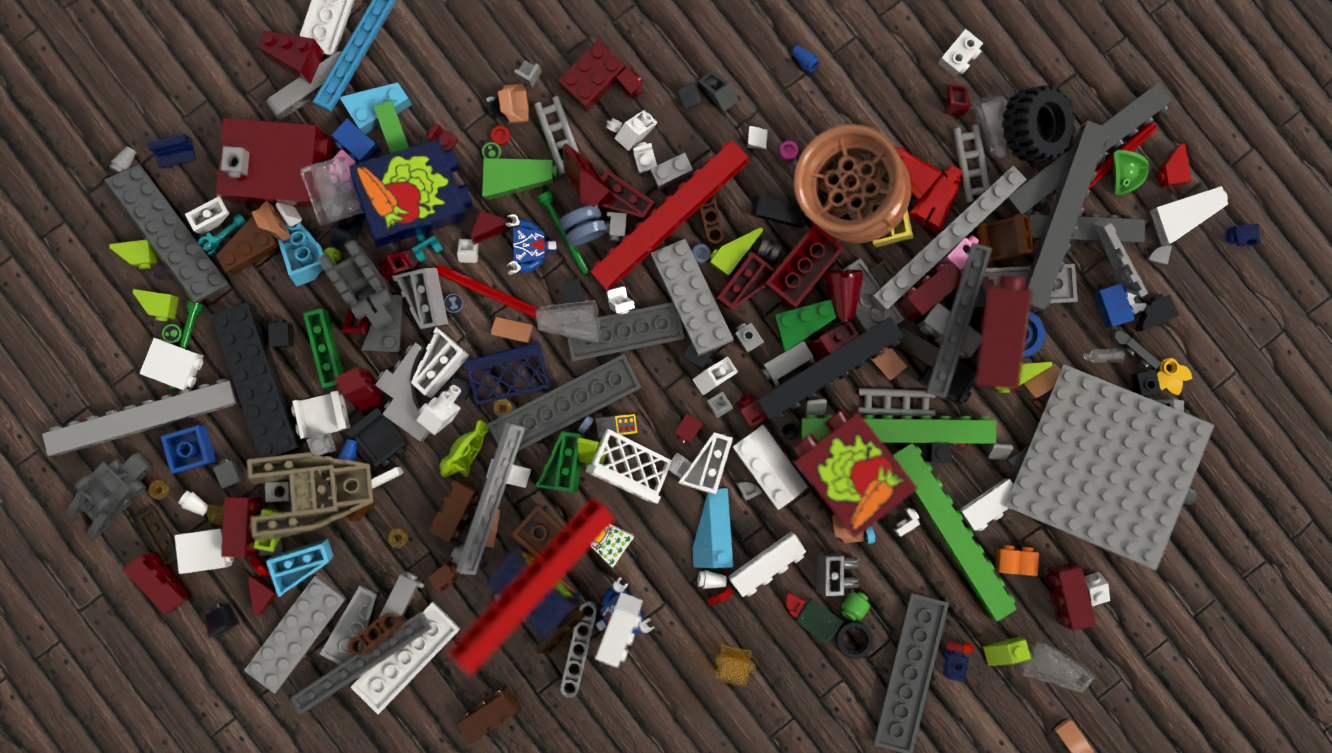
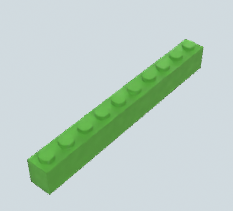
(915, 430)
(954, 533)

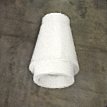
(193, 503)
(708, 579)

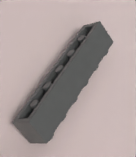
(1129, 230)

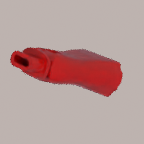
(921, 173)
(936, 202)

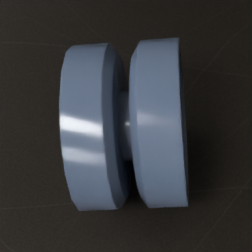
(583, 225)

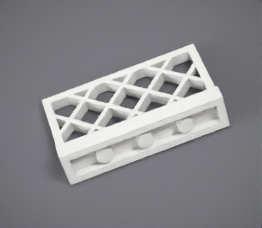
(627, 483)

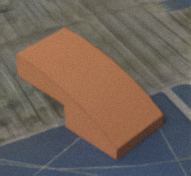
(1072, 737)

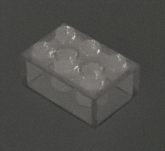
(331, 190)

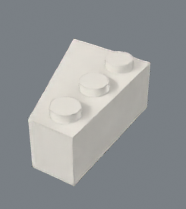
(708, 466)

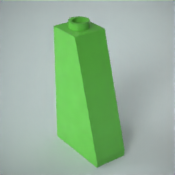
(511, 176)

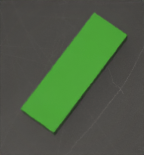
(391, 126)

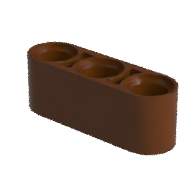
(715, 226)
(366, 636)

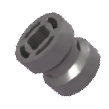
(764, 249)

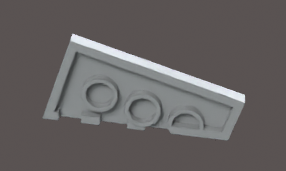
(1119, 260)
(351, 623)

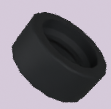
(868, 639)

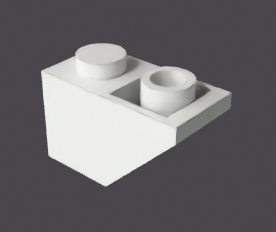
(635, 130)

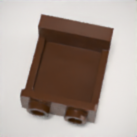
(1007, 237)

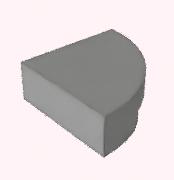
(1160, 255)
(748, 490)

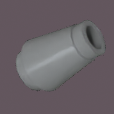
(123, 160)

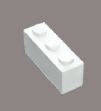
(987, 506)

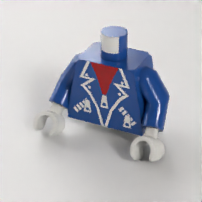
(529, 245)
(608, 605)

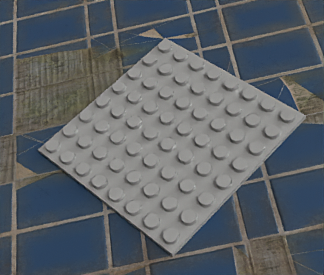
(1109, 466)

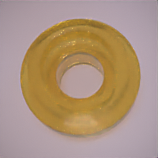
(496, 408)
(153, 489)
(391, 538)

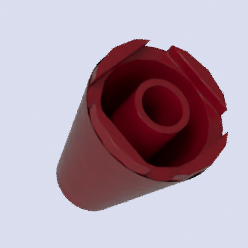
(844, 292)

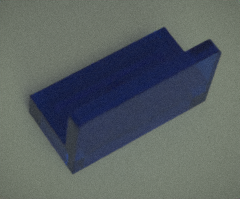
(173, 150)

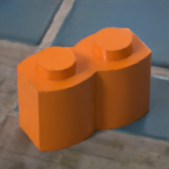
(1017, 561)

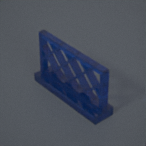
(503, 357)

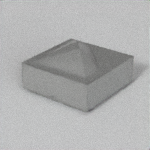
(720, 404)

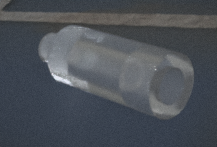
(1105, 355)

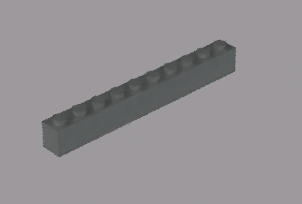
(1120, 125)
(1065, 212)

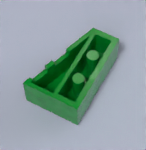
(802, 322)
(563, 466)

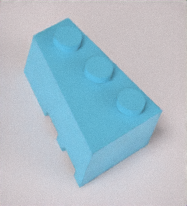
(361, 104)
(298, 563)

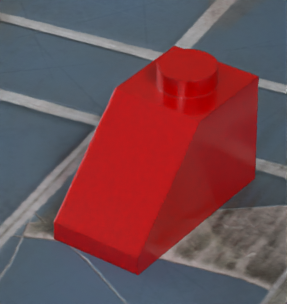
(1175, 168)

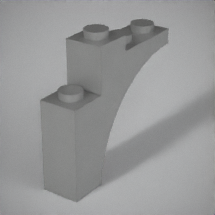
(404, 407)

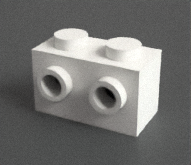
(959, 54)

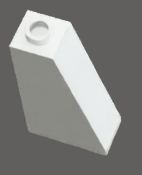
(1185, 214)

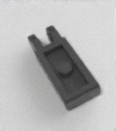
(1136, 349)

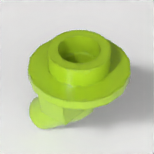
(333, 253)

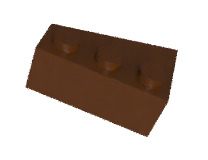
(247, 247)
(454, 511)

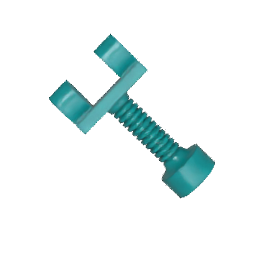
(214, 241)
(424, 243)

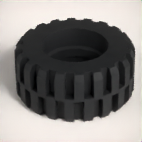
(1055, 121)

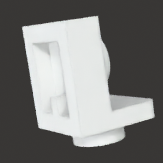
(644, 157)
(904, 525)

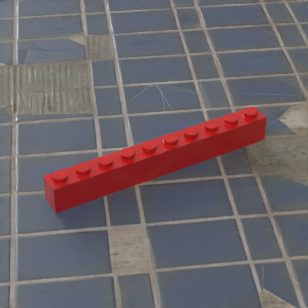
(670, 215)
(530, 586)

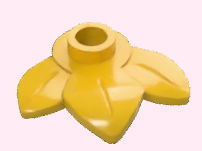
(1173, 379)

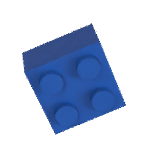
(188, 449)

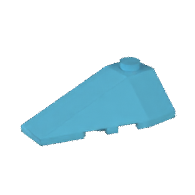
(301, 254)
(713, 537)

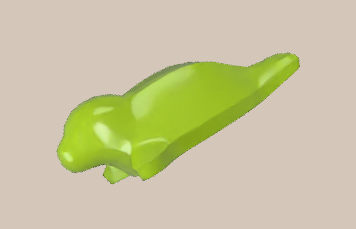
(464, 451)

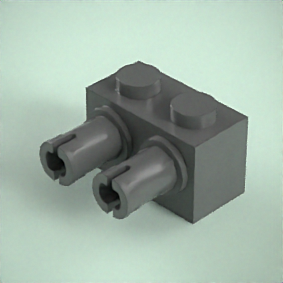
(831, 574)

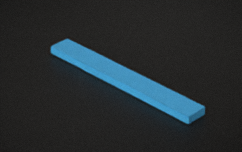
(353, 54)

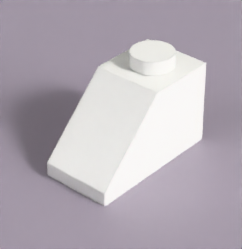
(207, 216)
(715, 375)
(518, 475)

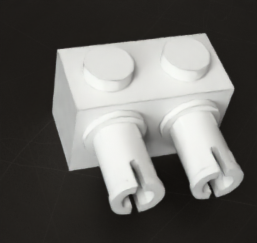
(440, 410)

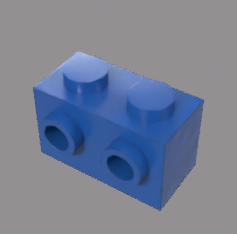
(355, 141)
(1114, 305)

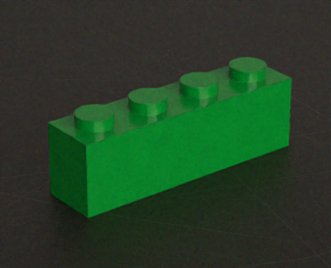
(323, 347)

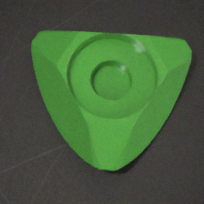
(1128, 171)

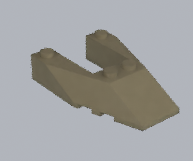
(320, 492)

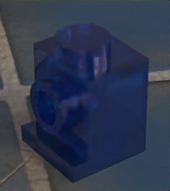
(1243, 235)
(949, 666)

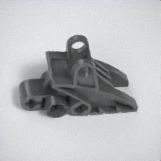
(361, 285)
(109, 492)

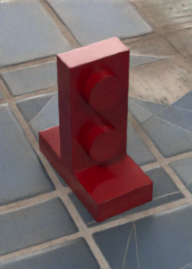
(832, 340)

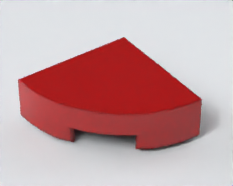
(256, 563)
(720, 597)
(794, 604)
(963, 648)

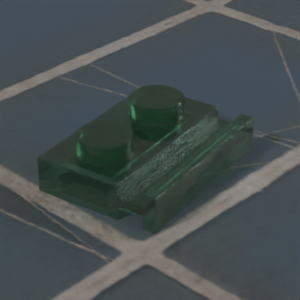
(819, 621)

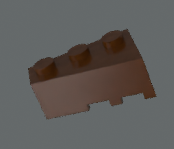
(488, 714)

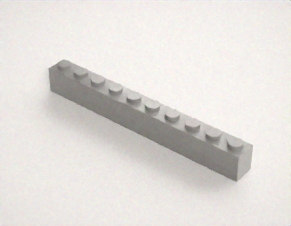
(947, 239)
(141, 418)

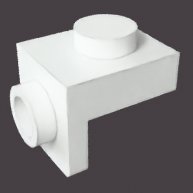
(619, 301)
(1097, 588)

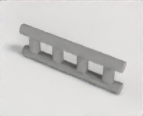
(548, 129)
(979, 154)
(887, 410)

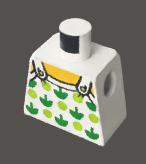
(612, 544)

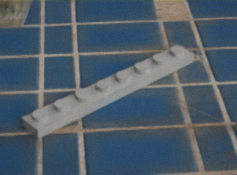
(490, 499)

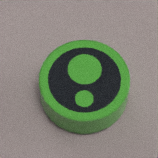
(491, 150)
(172, 333)

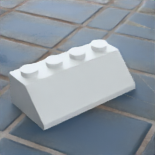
(770, 467)
(767, 563)

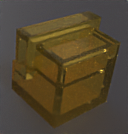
(733, 665)

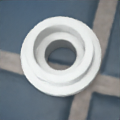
(614, 125)

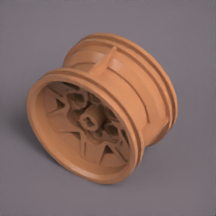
(845, 144)

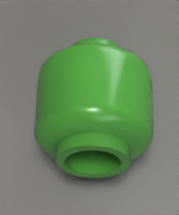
(855, 606)

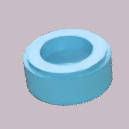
(869, 535)

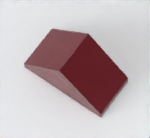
(957, 100)
(487, 227)
(354, 326)
(261, 594)

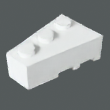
(439, 363)
(619, 630)

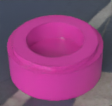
(788, 150)

